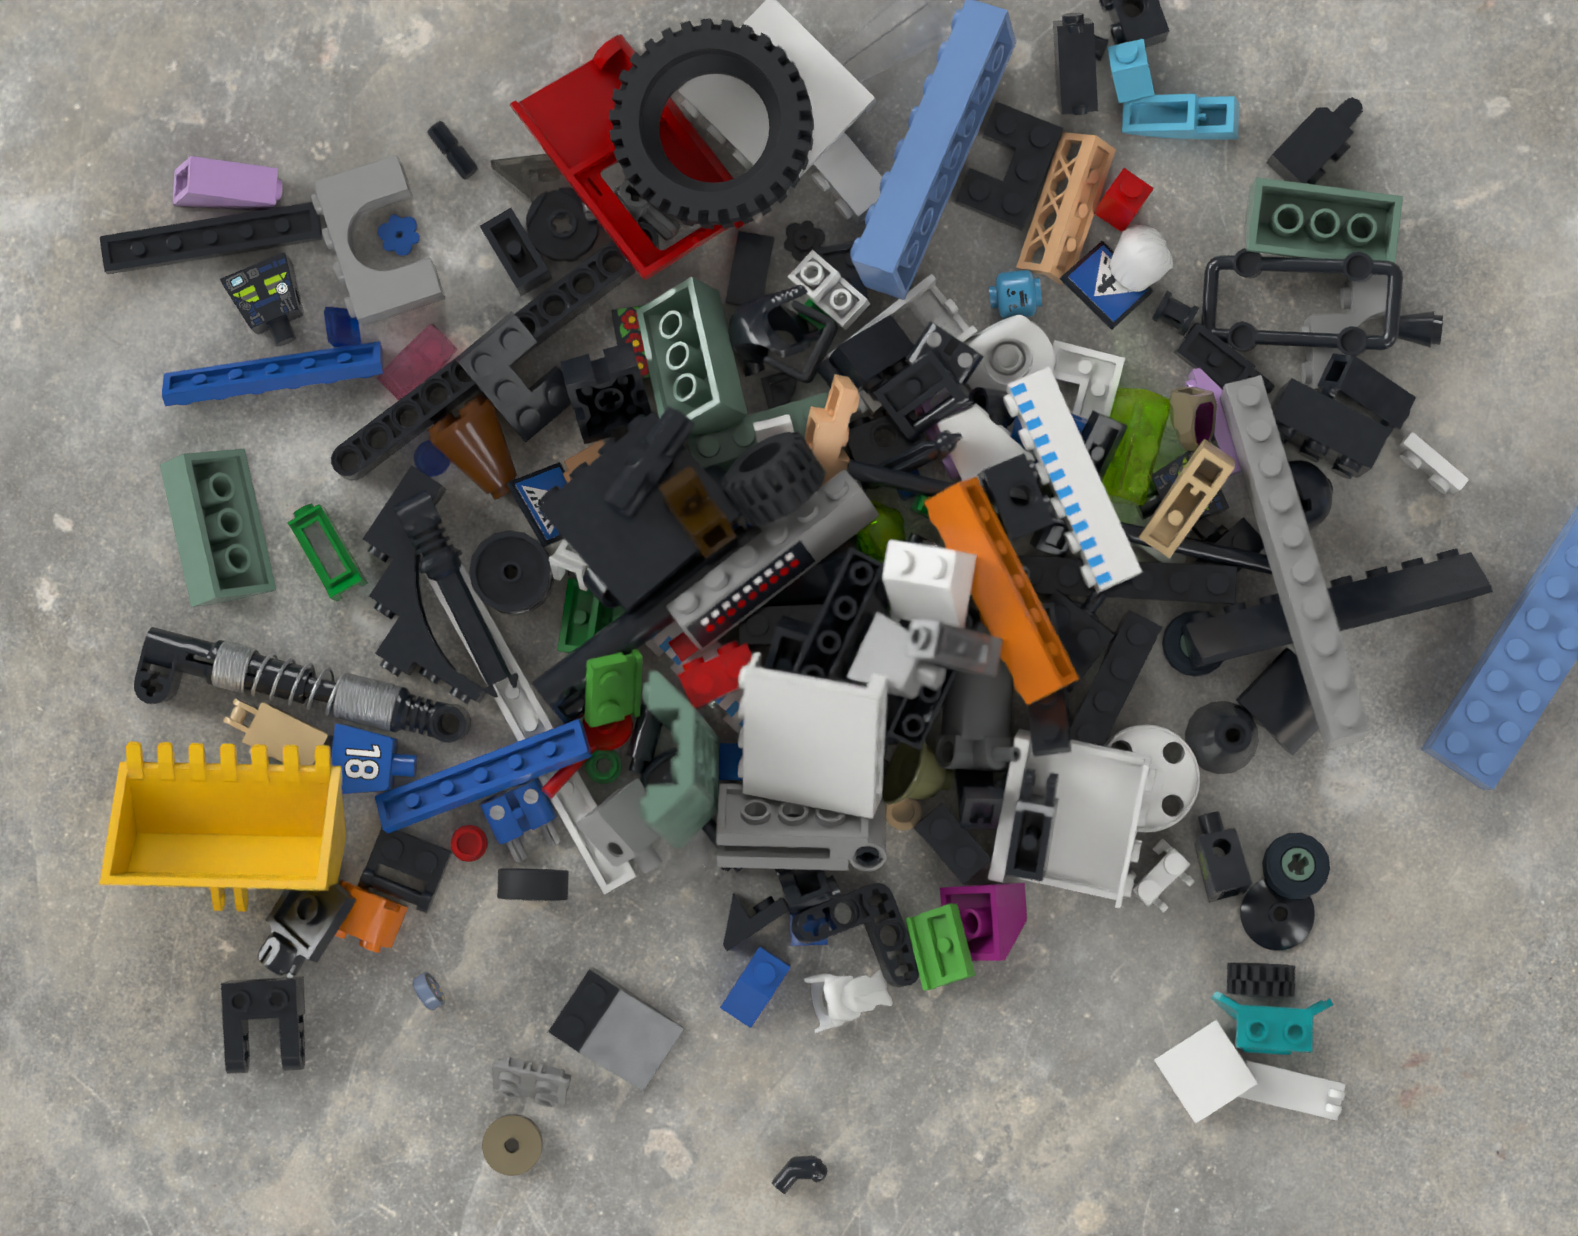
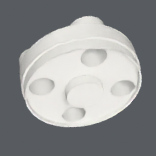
(1175, 779)

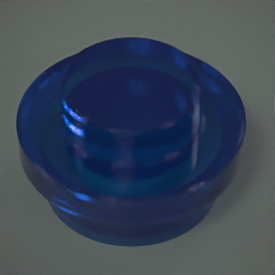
(430, 459)

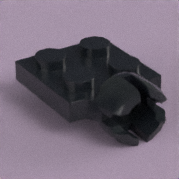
(303, 927)

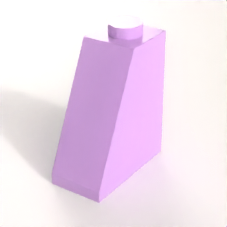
(225, 185)

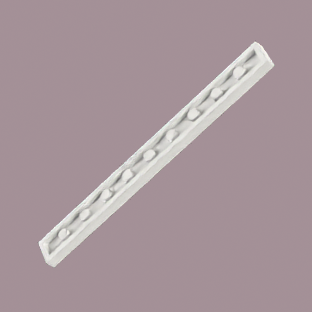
(528, 719)

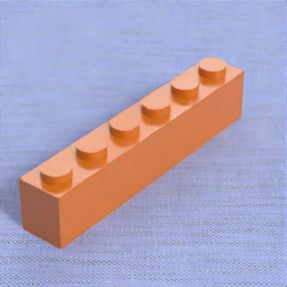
(1002, 591)

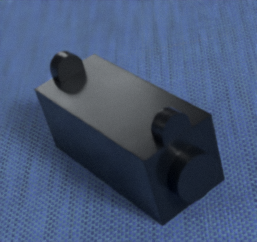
(1075, 64)
(1366, 391)

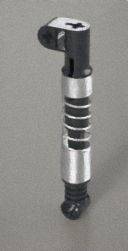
(234, 669)

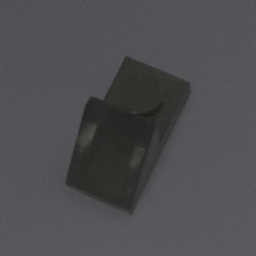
(519, 171)

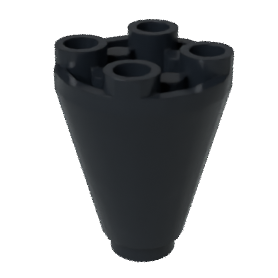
(1208, 740)

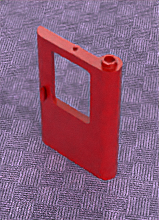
(573, 130)

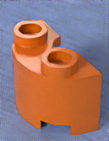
(372, 919)

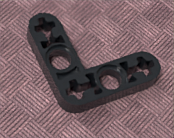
(864, 914)

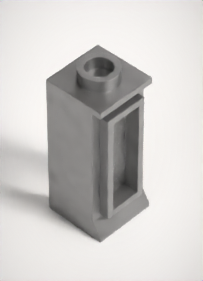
(953, 647)

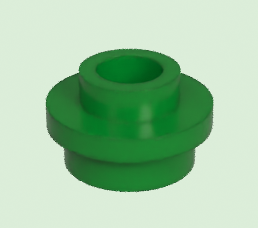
(609, 776)

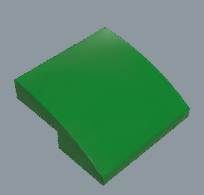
(582, 617)

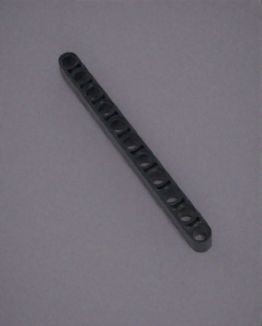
(449, 375)

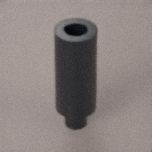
(643, 739)

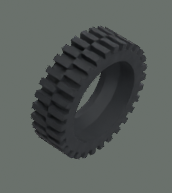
(661, 72)

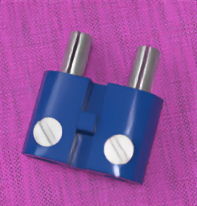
(517, 811)

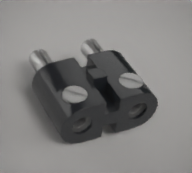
(956, 354)

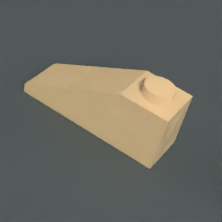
(1187, 498)

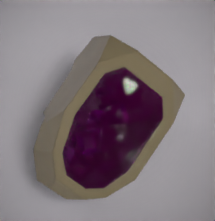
(1192, 415)

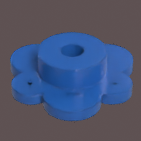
(389, 231)

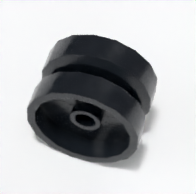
(514, 595)

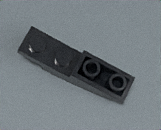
(1050, 714)

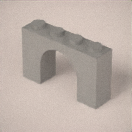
(345, 202)

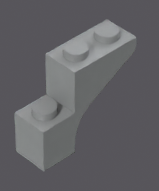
(1363, 303)

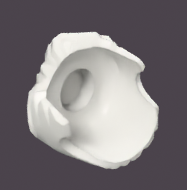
(1140, 258)

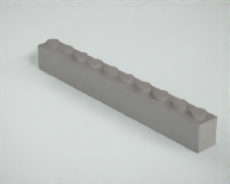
(1294, 563)

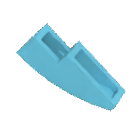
(1182, 117)

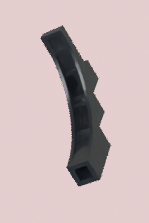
(399, 593)

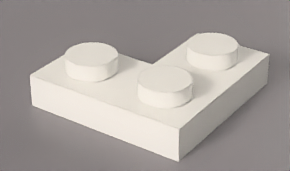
(1093, 371)

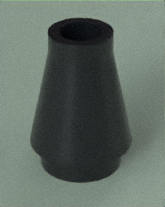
(1421, 328)

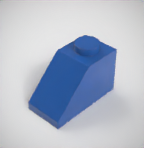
(755, 986)

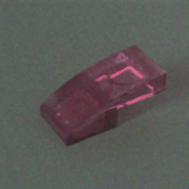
(417, 362)

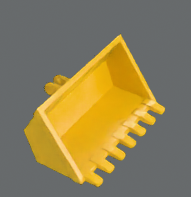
(226, 822)

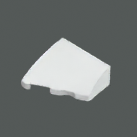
(981, 443)

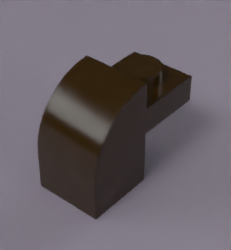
(696, 512)

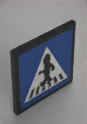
(1097, 288)
(528, 492)

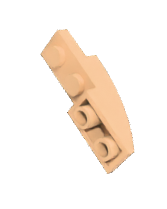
(828, 427)

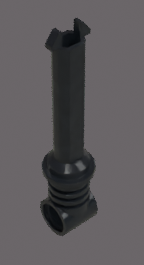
(443, 564)

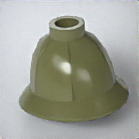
(914, 775)

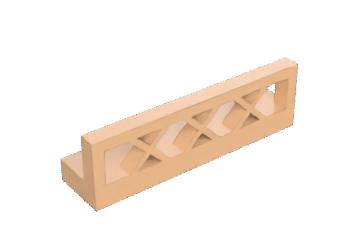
(1073, 206)

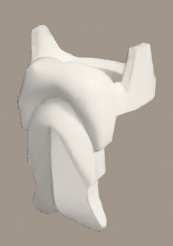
(846, 997)

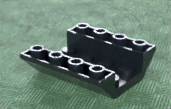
(840, 631)

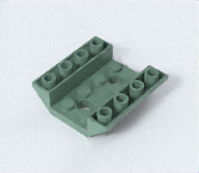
(684, 808)

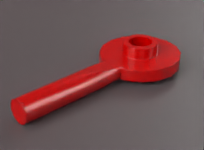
(600, 737)

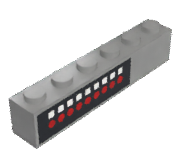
(772, 561)

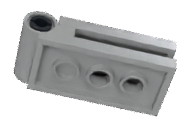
(795, 836)

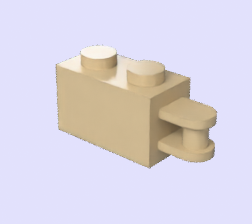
(277, 729)

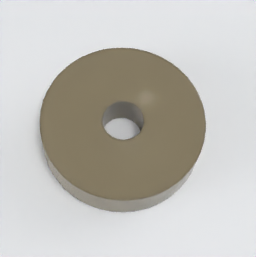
(512, 1162)

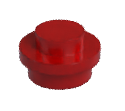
(469, 843)

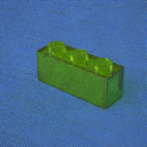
(1136, 455)

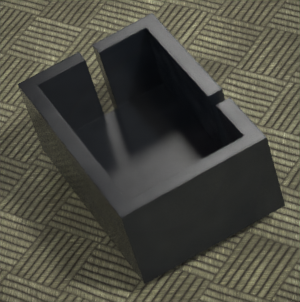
(1327, 430)

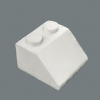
(928, 582)

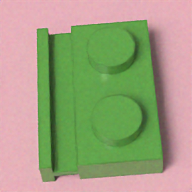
(613, 688)
(940, 947)

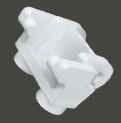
(1161, 876)

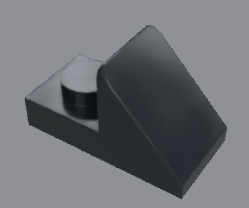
(742, 926)

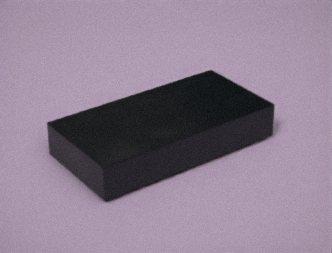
(749, 268)

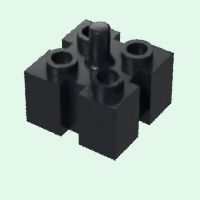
(605, 391)

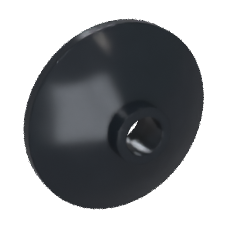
(1264, 929)

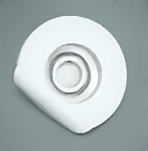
(1010, 352)

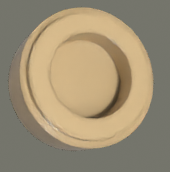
(904, 814)

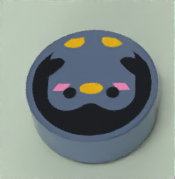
(428, 991)

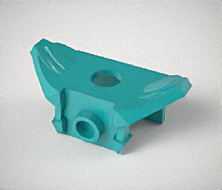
(1272, 1028)

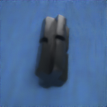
(455, 154)

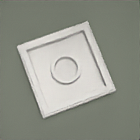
(1206, 1071)

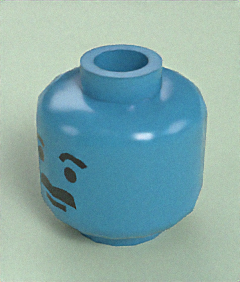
(1016, 294)

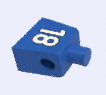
(369, 760)

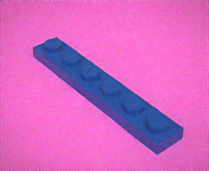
(272, 374)
(483, 776)

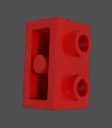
(715, 678)

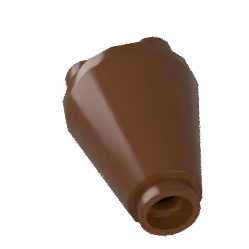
(476, 445)

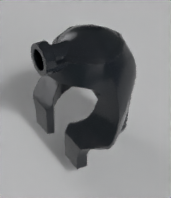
(755, 324)

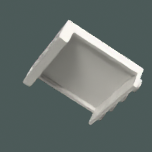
(739, 112)
(812, 740)
(1094, 819)

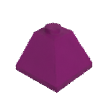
(990, 916)

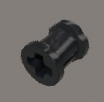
(1175, 313)

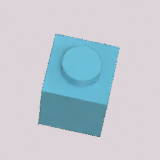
(1131, 70)

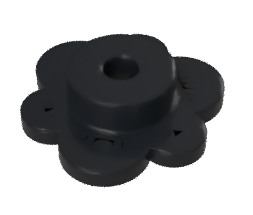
(795, 232)

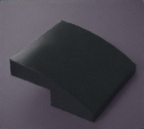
(1282, 702)

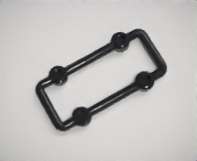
(1350, 341)

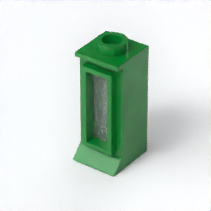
(326, 550)

